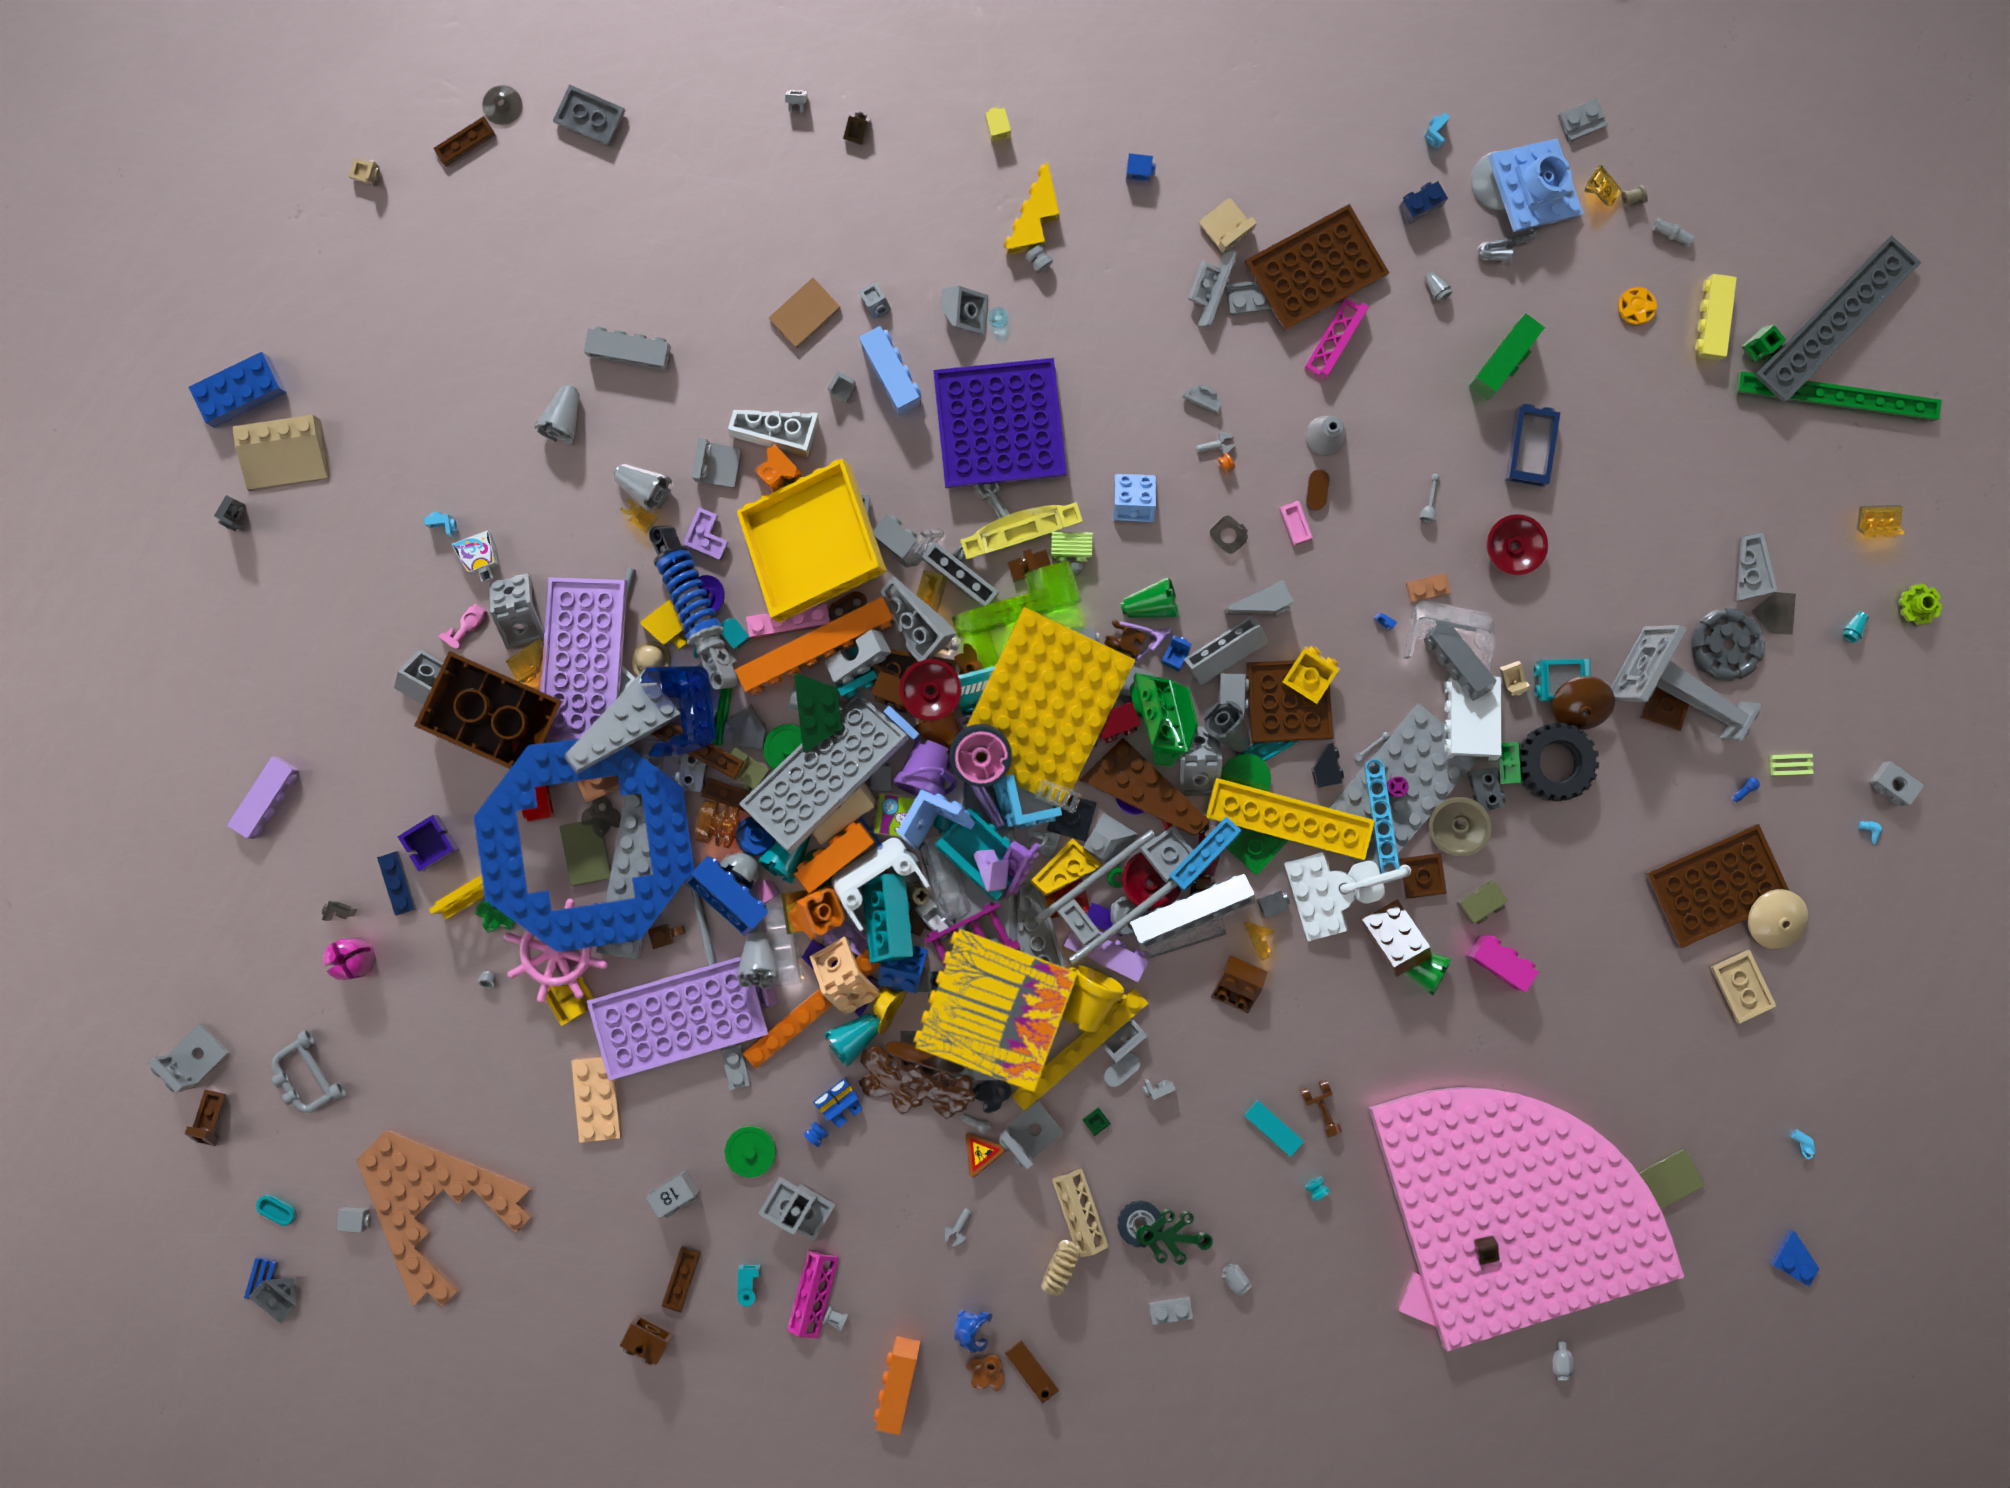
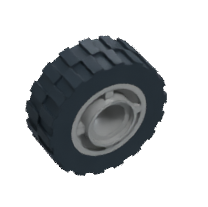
(1131, 1214)

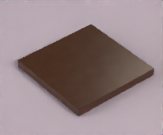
(1281, 712)

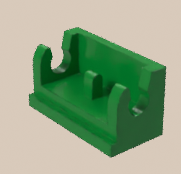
(1510, 763)

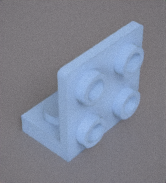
(1134, 498)

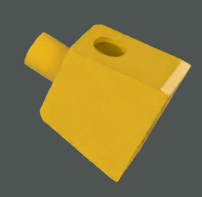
(665, 625)

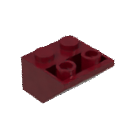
(1121, 720)

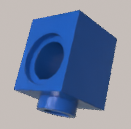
(1140, 167)

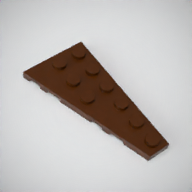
(1139, 784)

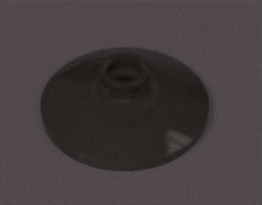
(505, 113)

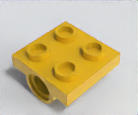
(565, 1004)

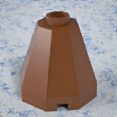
(939, 731)

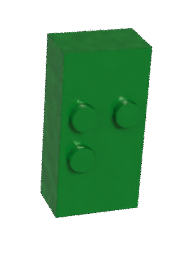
(1504, 360)

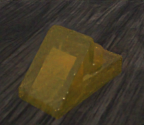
(1603, 186)
(1256, 933)

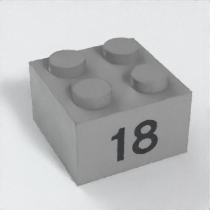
(672, 1194)

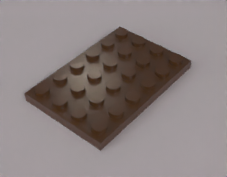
(1316, 267)
(1715, 885)

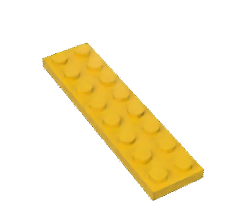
(1290, 819)

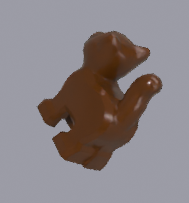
(1126, 641)

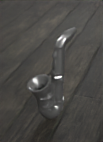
(1497, 250)

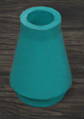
(1855, 628)

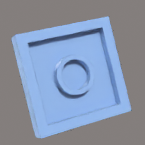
(901, 723)

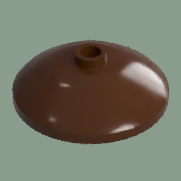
(1580, 695)

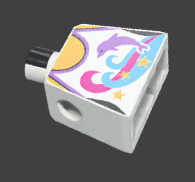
(478, 554)

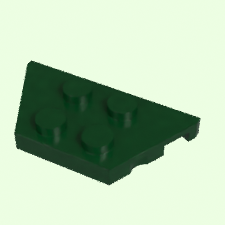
(817, 710)

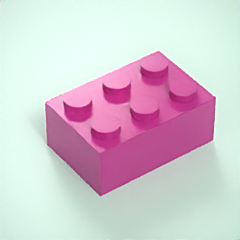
(1503, 962)

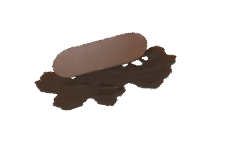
(910, 1084)

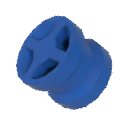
(816, 1134)

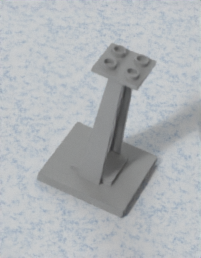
(1651, 667)

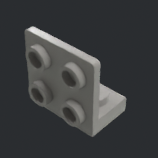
(716, 463)

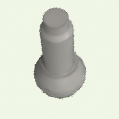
(983, 1126)

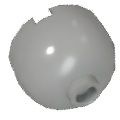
(742, 867)

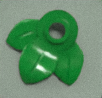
(492, 917)

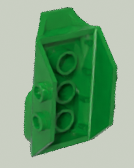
(1166, 715)

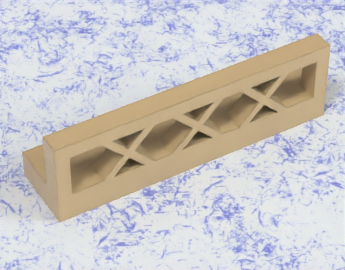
(1076, 1215)

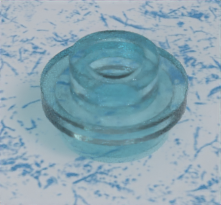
(998, 311)

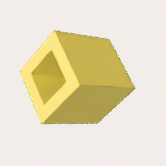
(997, 124)

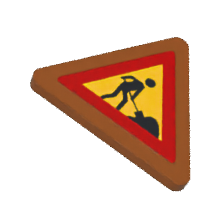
(981, 1153)

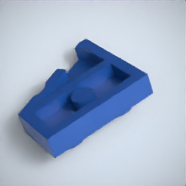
(1795, 1259)

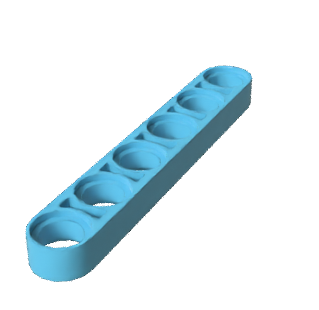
(1385, 818)

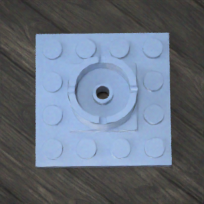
(1535, 185)

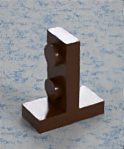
(1027, 563)
(207, 1118)

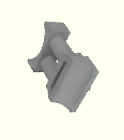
(1049, 842)

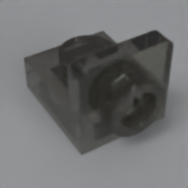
(342, 910)

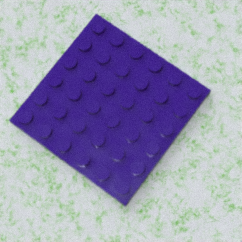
(999, 423)

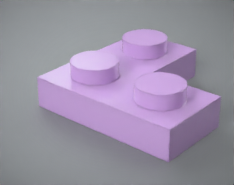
(700, 536)

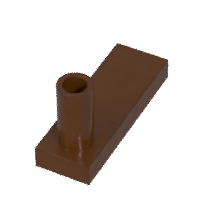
(1032, 1371)

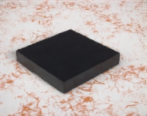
(1074, 824)

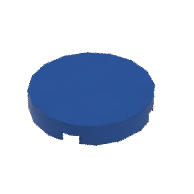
(753, 837)

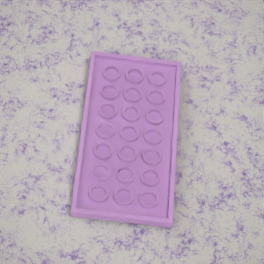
(582, 650)
(675, 1018)

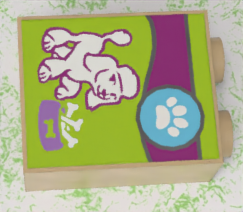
(890, 813)

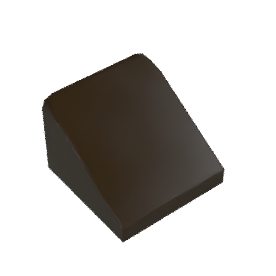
(1487, 1250)

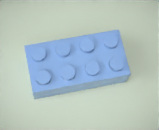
(888, 367)

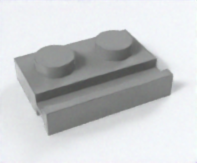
(1583, 120)
(1245, 298)

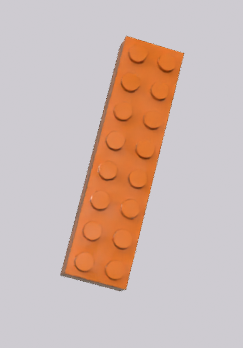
(814, 646)

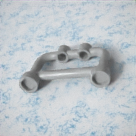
(281, 1078)

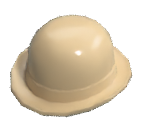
(650, 655)

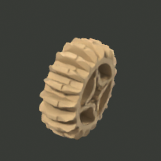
(1060, 1268)

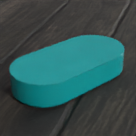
(276, 1210)

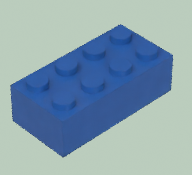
(237, 389)
(726, 895)

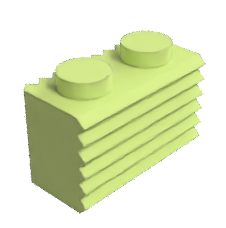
(1071, 546)

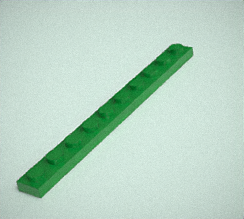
(1849, 398)

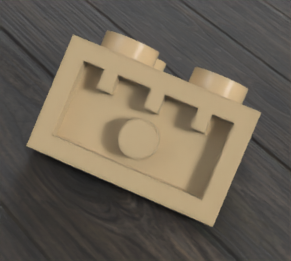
(1227, 225)

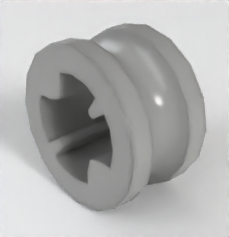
(959, 553)

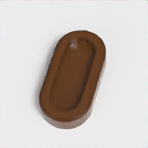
(1317, 489)

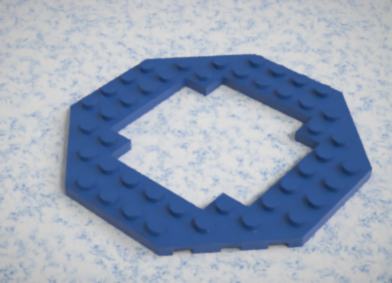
(595, 923)

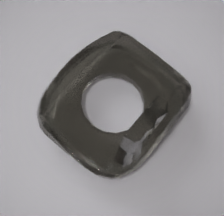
(1241, 534)

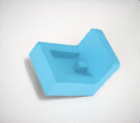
(1436, 125)
(438, 520)

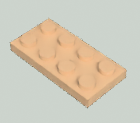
(595, 1101)

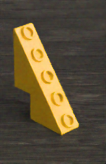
(1039, 209)

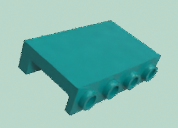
(962, 843)

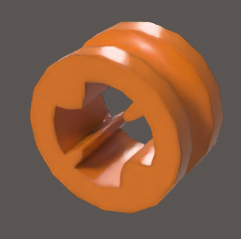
(1226, 463)

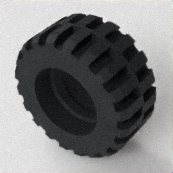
(1583, 756)

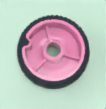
(976, 739)

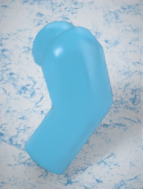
(1806, 1143)

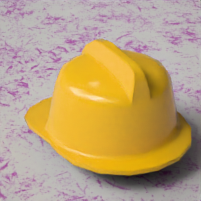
(886, 1007)

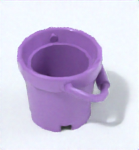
(926, 770)

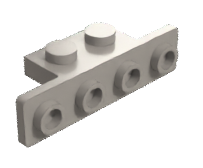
(1209, 286)

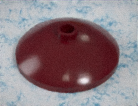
(1530, 542)
(927, 675)
(1134, 885)

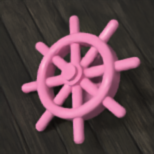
(557, 961)

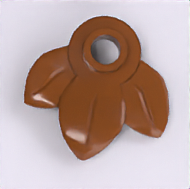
(968, 660)
(984, 1374)

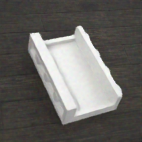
(1473, 725)

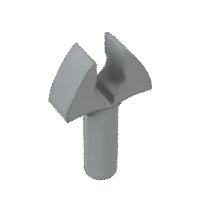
(1217, 444)
(958, 1228)

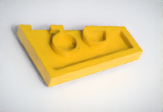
(1065, 868)

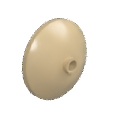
(1770, 912)

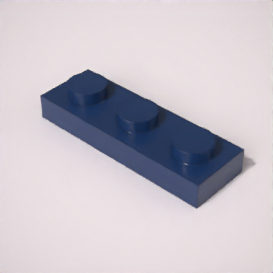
(396, 883)

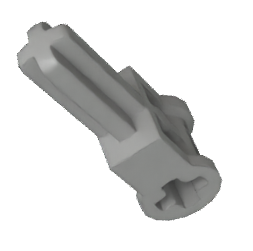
(990, 492)

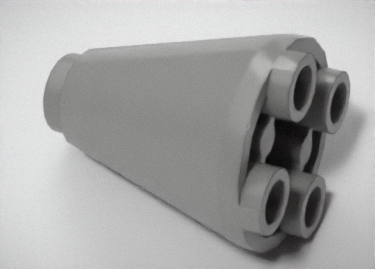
(757, 962)

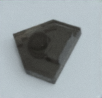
(1777, 613)

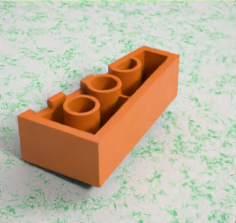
(835, 857)
(897, 1385)

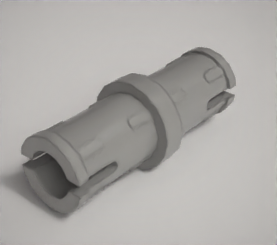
(1673, 232)

